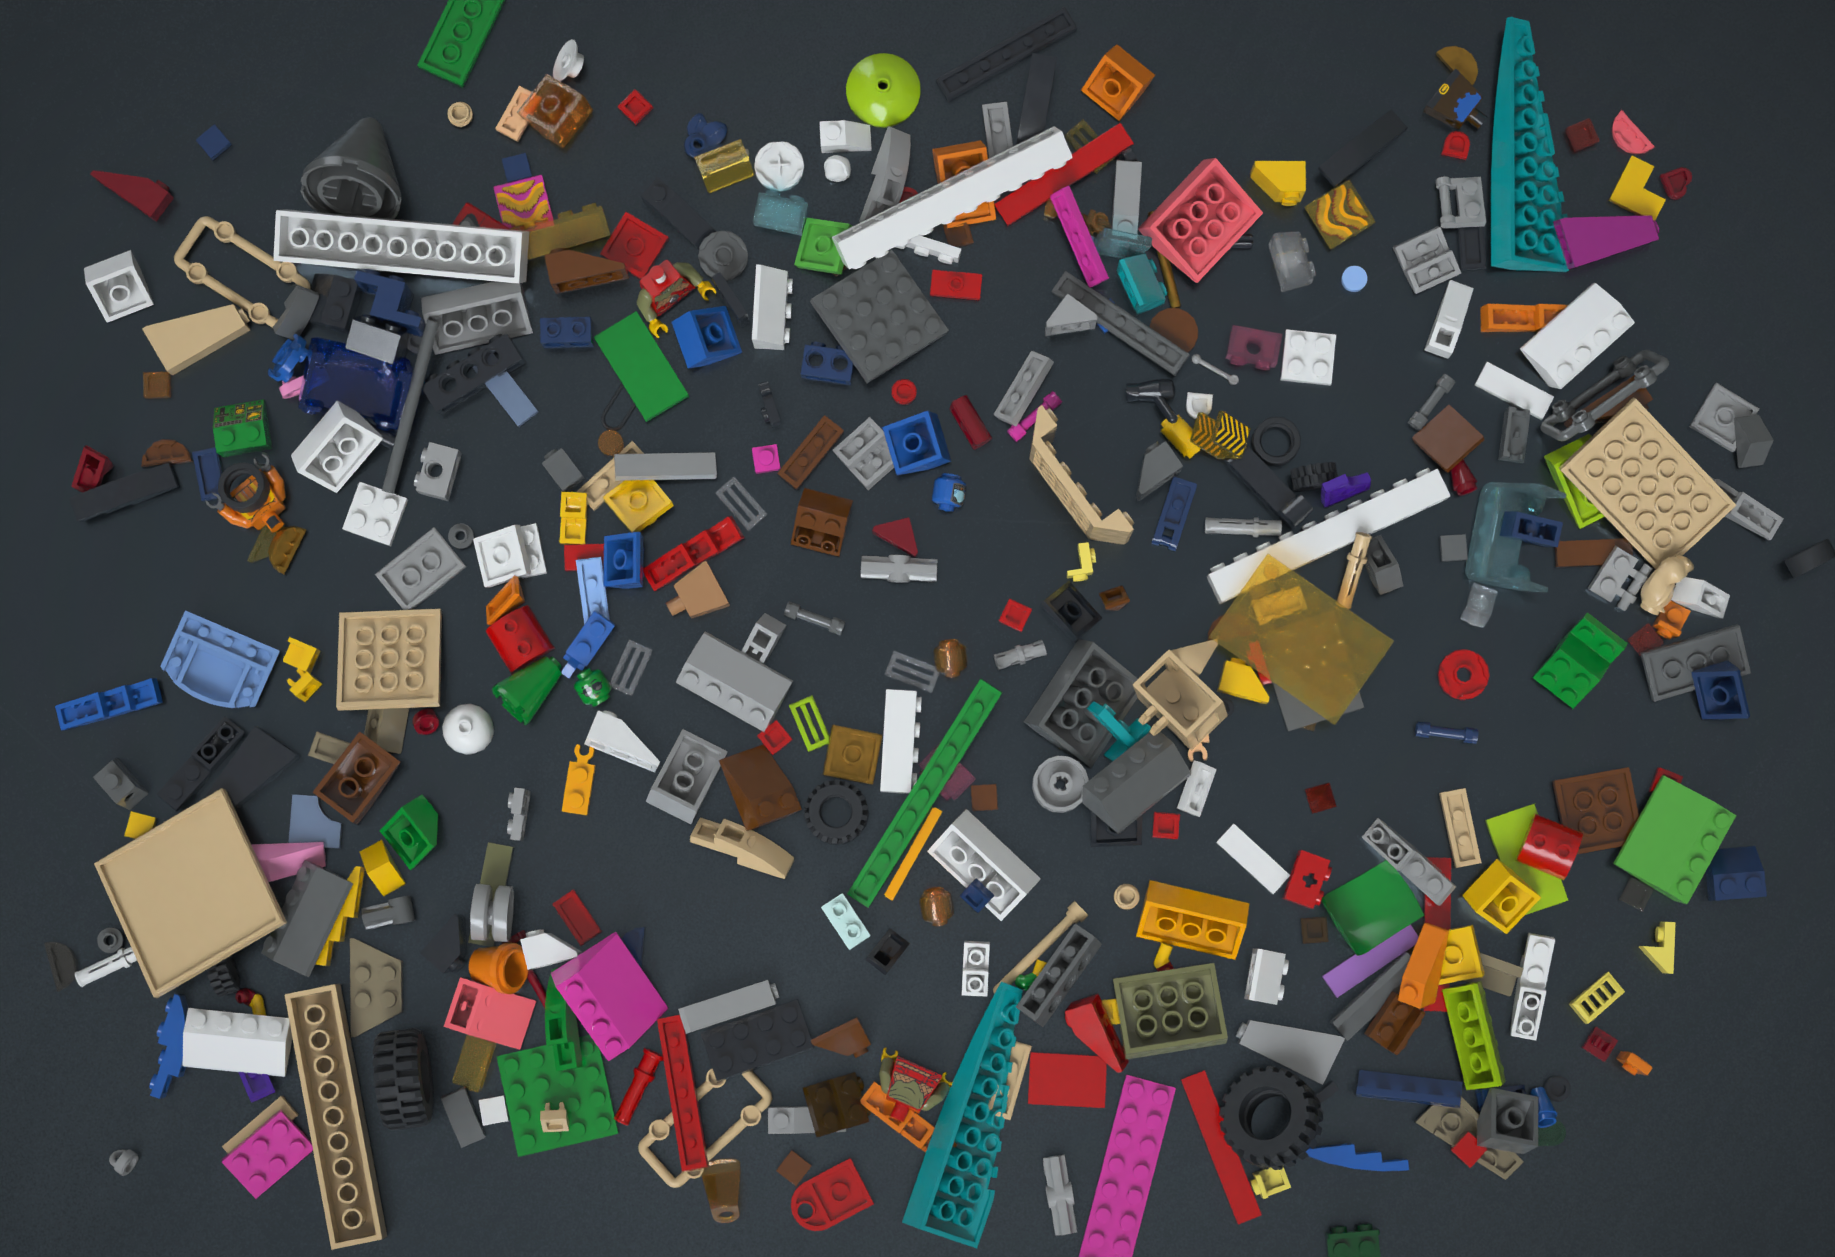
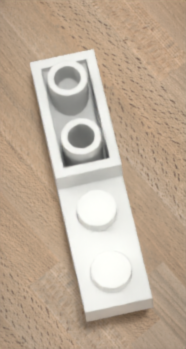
(1531, 986)

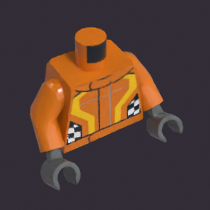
(268, 512)

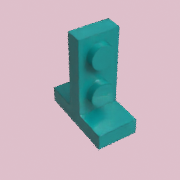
(1125, 735)

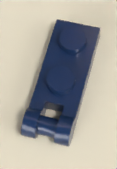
(1174, 512)

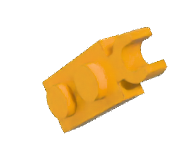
(579, 783)

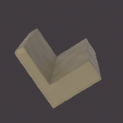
(387, 728)
(1499, 975)

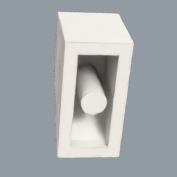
(844, 136)
(1701, 597)

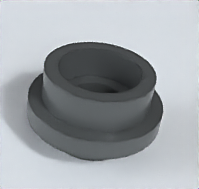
(461, 544)
(118, 940)

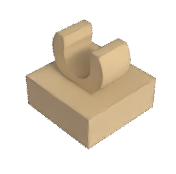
(554, 1119)

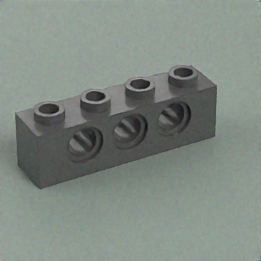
(1059, 975)

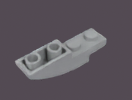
(890, 173)
(1409, 861)

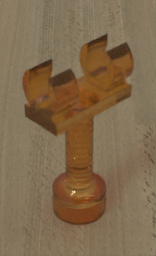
(1092, 220)

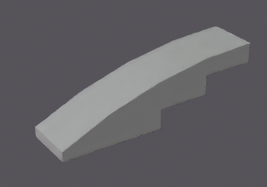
(1751, 513)

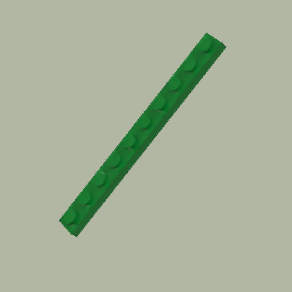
(924, 793)

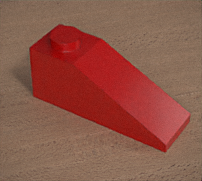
(1094, 1028)

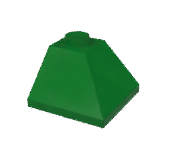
(412, 831)

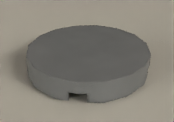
(723, 253)

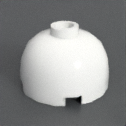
(468, 729)

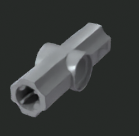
(899, 568)
(1059, 1195)

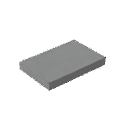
(420, 570)

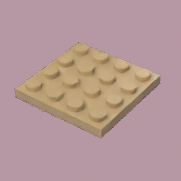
(389, 659)

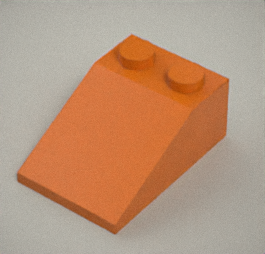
(954, 160)

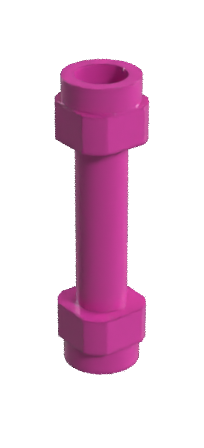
(1017, 432)

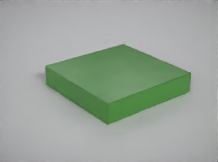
(817, 247)

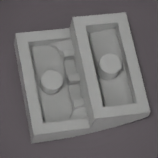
(1426, 260)
(866, 453)

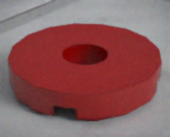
(1448, 674)

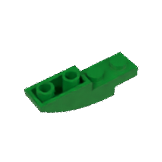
(561, 1030)

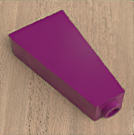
(1599, 237)

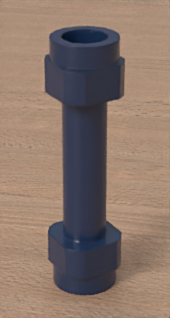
(1424, 730)

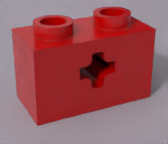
(1304, 865)

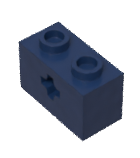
(1531, 529)

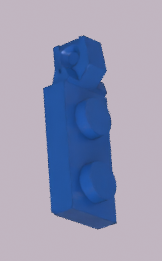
(587, 643)

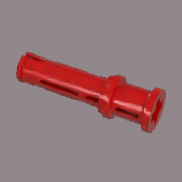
(643, 1075)

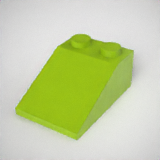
(1580, 507)

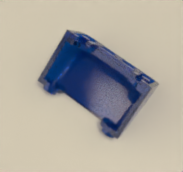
(356, 380)

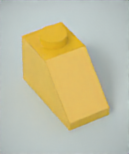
(1241, 682)

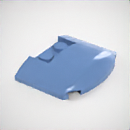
(218, 663)

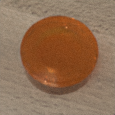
(610, 443)

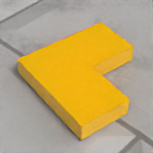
(1630, 190)

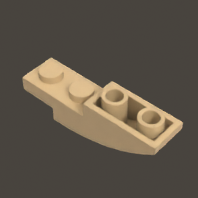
(748, 846)

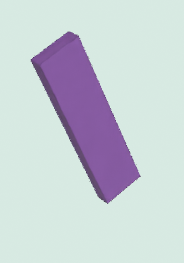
(1360, 967)

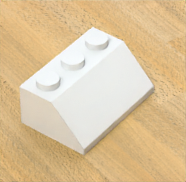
(771, 308)
(336, 447)

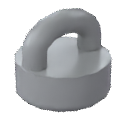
(126, 1161)

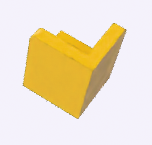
(301, 655)

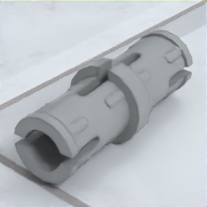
(1020, 654)

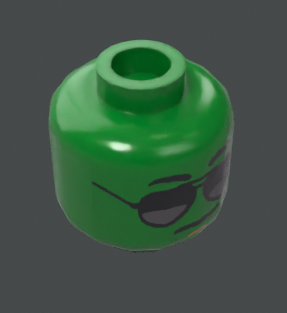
(592, 687)

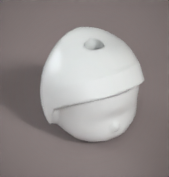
(837, 168)

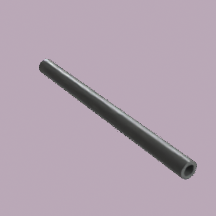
(410, 406)

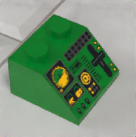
(241, 428)

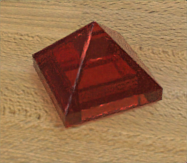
(1320, 798)

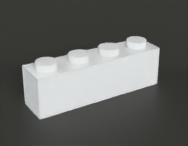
(899, 741)

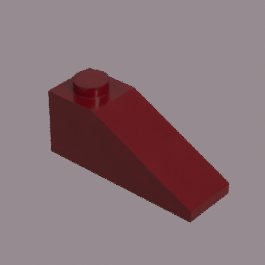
(139, 191)

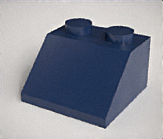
(1735, 874)

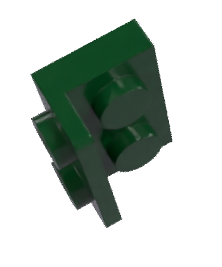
(1353, 1243)

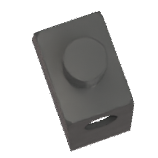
(119, 783)

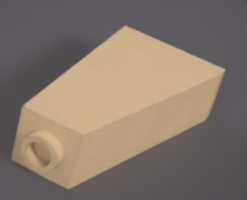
(194, 336)

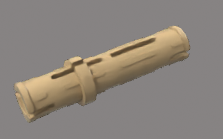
(1354, 567)

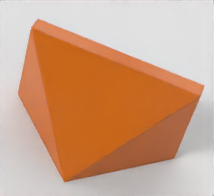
(505, 601)

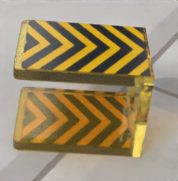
(1220, 437)

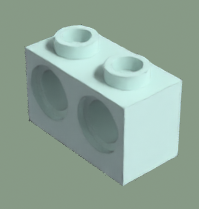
(845, 921)

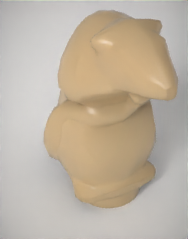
(1659, 586)

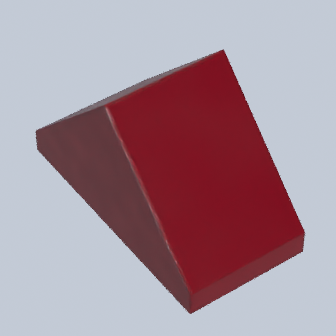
(899, 534)

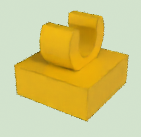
(305, 686)

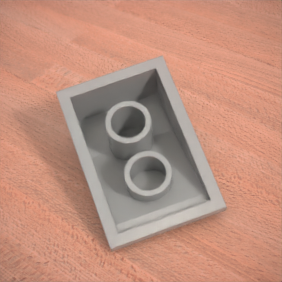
(686, 776)

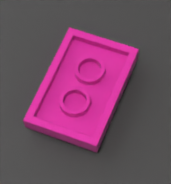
(268, 1154)

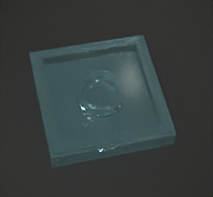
(1121, 244)

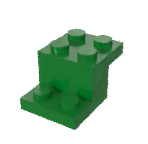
(1580, 660)

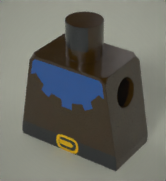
(1456, 103)

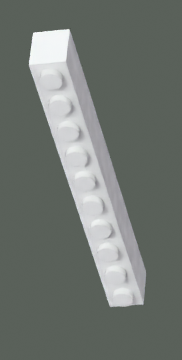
(952, 197)
(1334, 532)

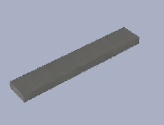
(1123, 324)

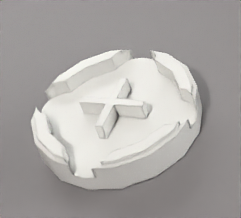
(779, 166)

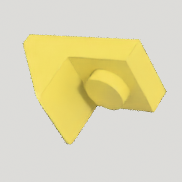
(1664, 954)

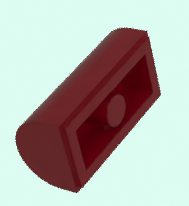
(970, 422)

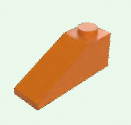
(1424, 968)

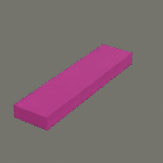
(1079, 236)

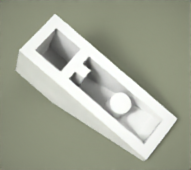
(617, 739)

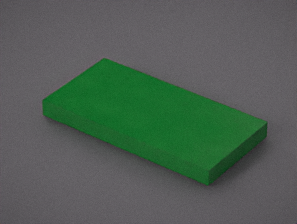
(459, 38)
(641, 366)

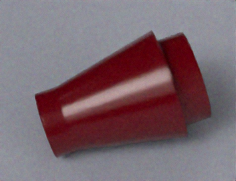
(1463, 479)

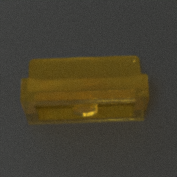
(724, 166)
(474, 1063)

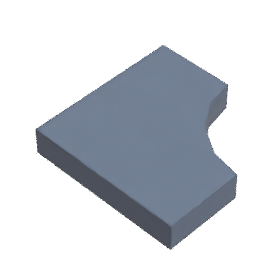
(311, 824)

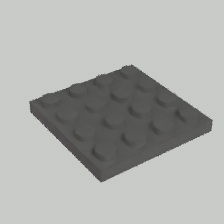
(879, 316)

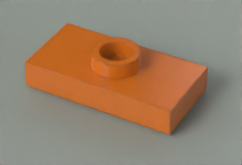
(1633, 1063)

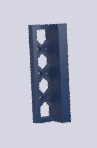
(1409, 1089)

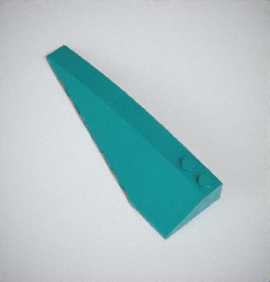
(1522, 168)
(953, 1182)

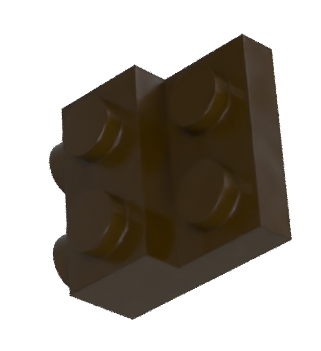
(836, 1104)

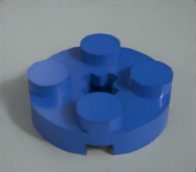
(287, 358)

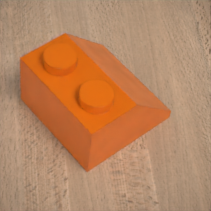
(1117, 82)

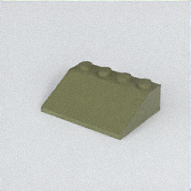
(1170, 1011)

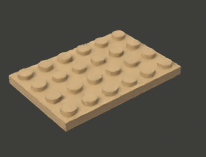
(1647, 485)

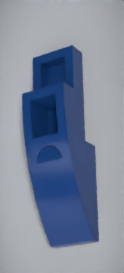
(170, 1035)

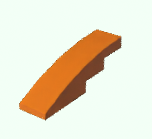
(914, 1128)

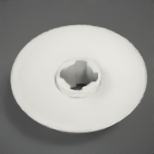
(568, 61)

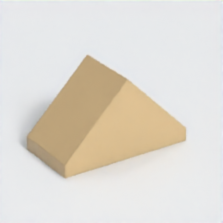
(1196, 655)

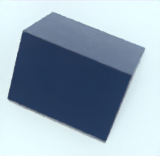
(1720, 692)

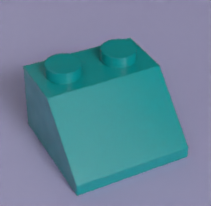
(1140, 283)

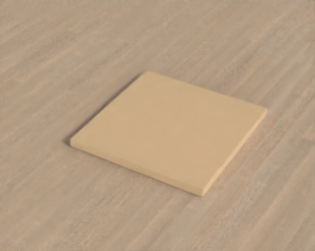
(190, 893)

